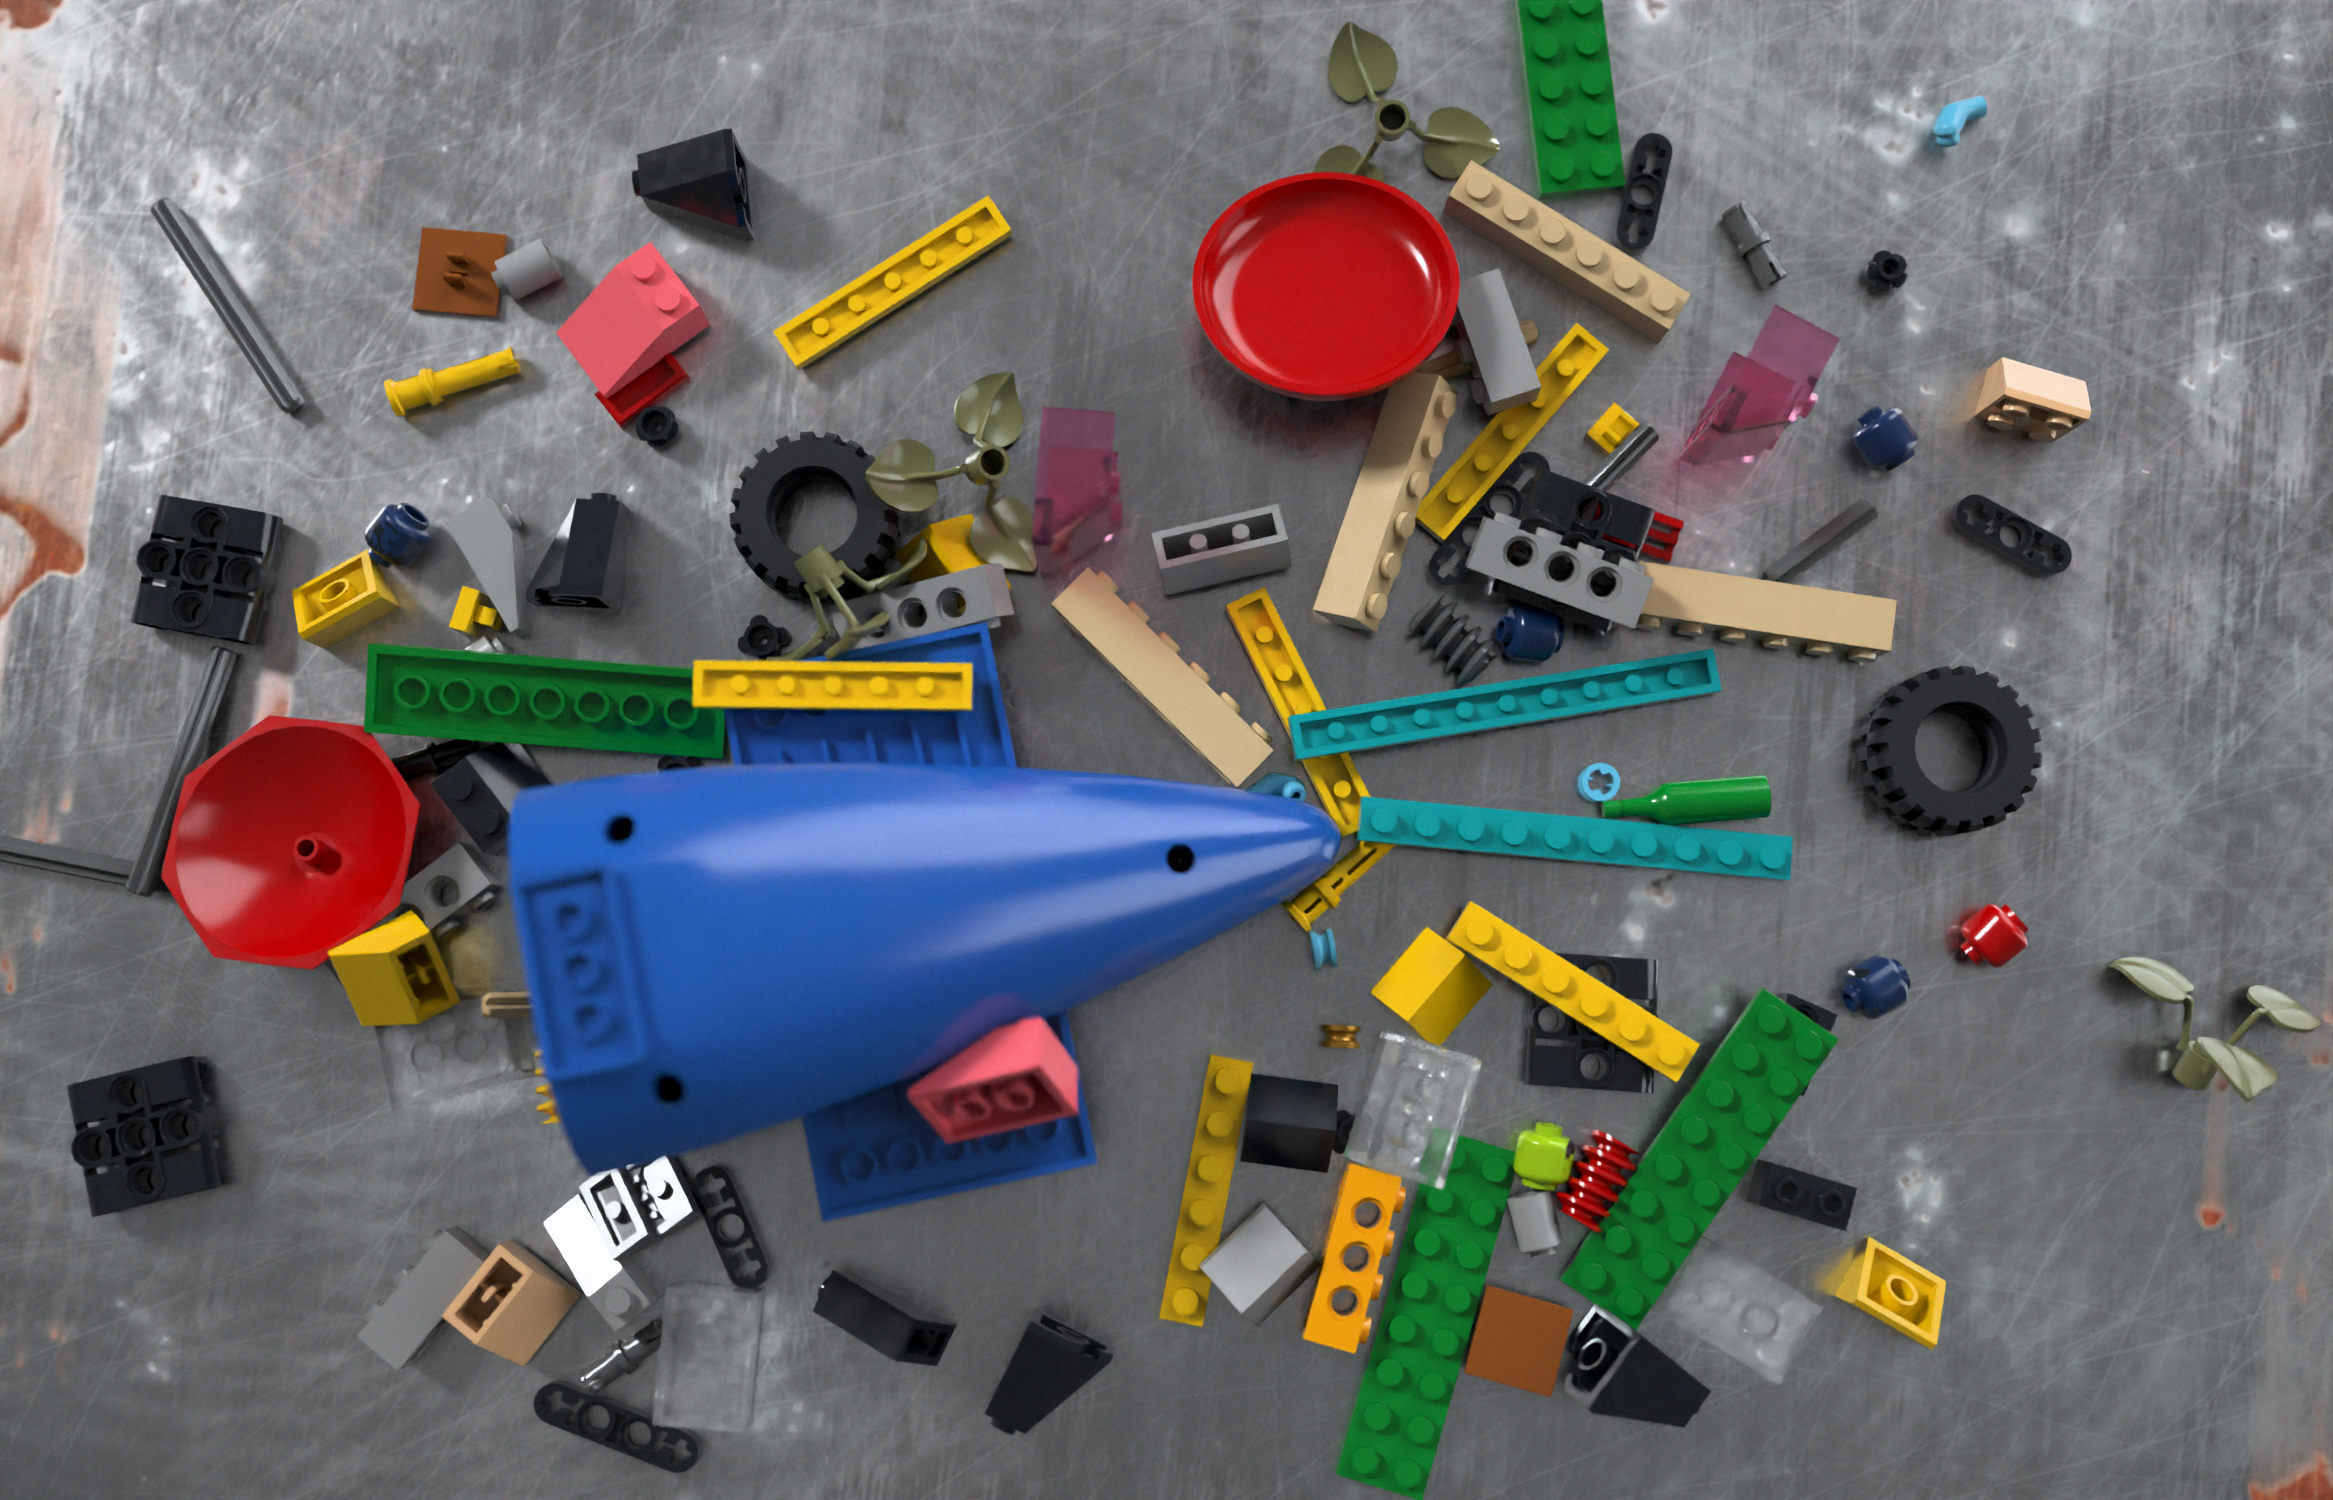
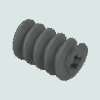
(1453, 639)

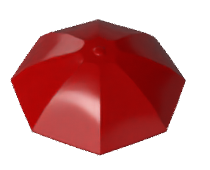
(291, 842)

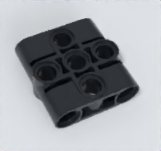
(1561, 498)
(191, 523)
(1618, 1070)
(111, 1098)

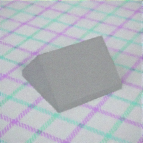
(1259, 1265)

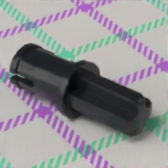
(434, 758)

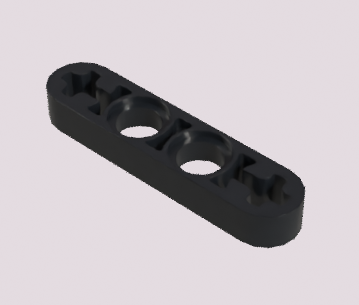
(1476, 515)
(615, 1434)

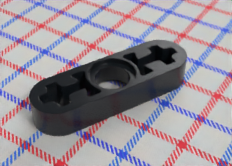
(1638, 163)
(2031, 561)
(754, 1253)

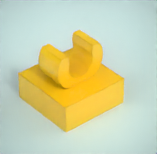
(1611, 429)
(473, 612)

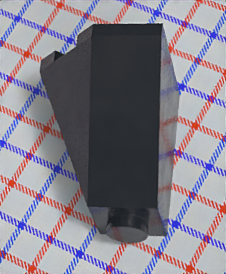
(699, 183)
(585, 558)
(1044, 1372)
(1628, 1375)

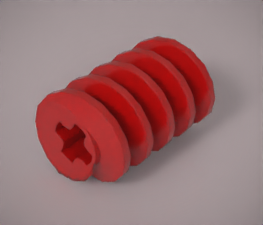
(1596, 1180)

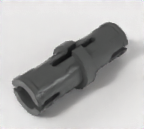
(1753, 244)
(622, 1358)

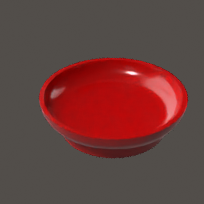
(1326, 286)

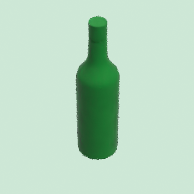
(1698, 801)

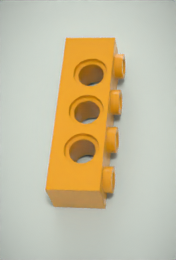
(1349, 1328)

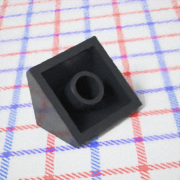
(1290, 1123)

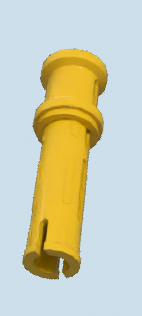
(433, 386)
(1326, 890)

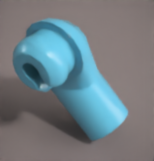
(1953, 118)
(1281, 785)

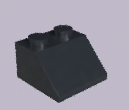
(484, 788)

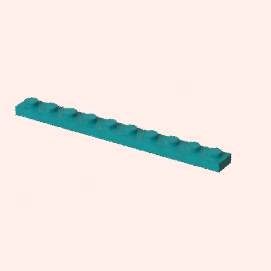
(1503, 704)
(1574, 838)

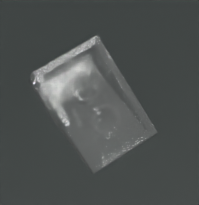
(1739, 1309)

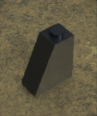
(883, 1319)

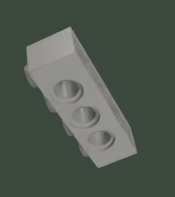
(981, 586)
(1620, 604)
(473, 887)

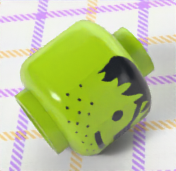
(1544, 1156)

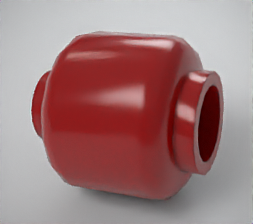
(1993, 935)

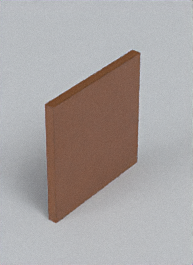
(457, 272)
(1518, 1341)

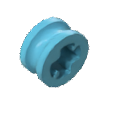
(1596, 795)
(1323, 949)

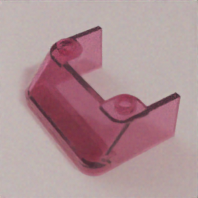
(1762, 391)
(1074, 485)

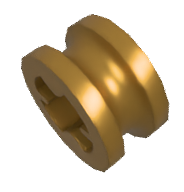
(1340, 1036)

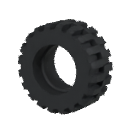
(781, 474)
(2003, 736)

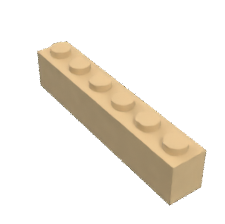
(1565, 252)
(1386, 501)
(1768, 612)
(1162, 678)

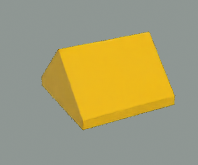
(947, 551)
(342, 601)
(1431, 987)
(1895, 1292)

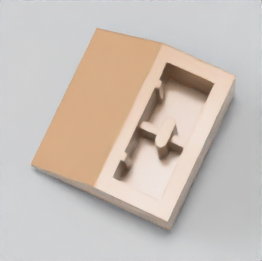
(2032, 400)
(511, 1303)

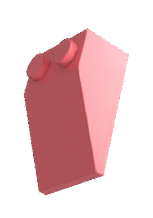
(632, 321)
(1000, 1084)

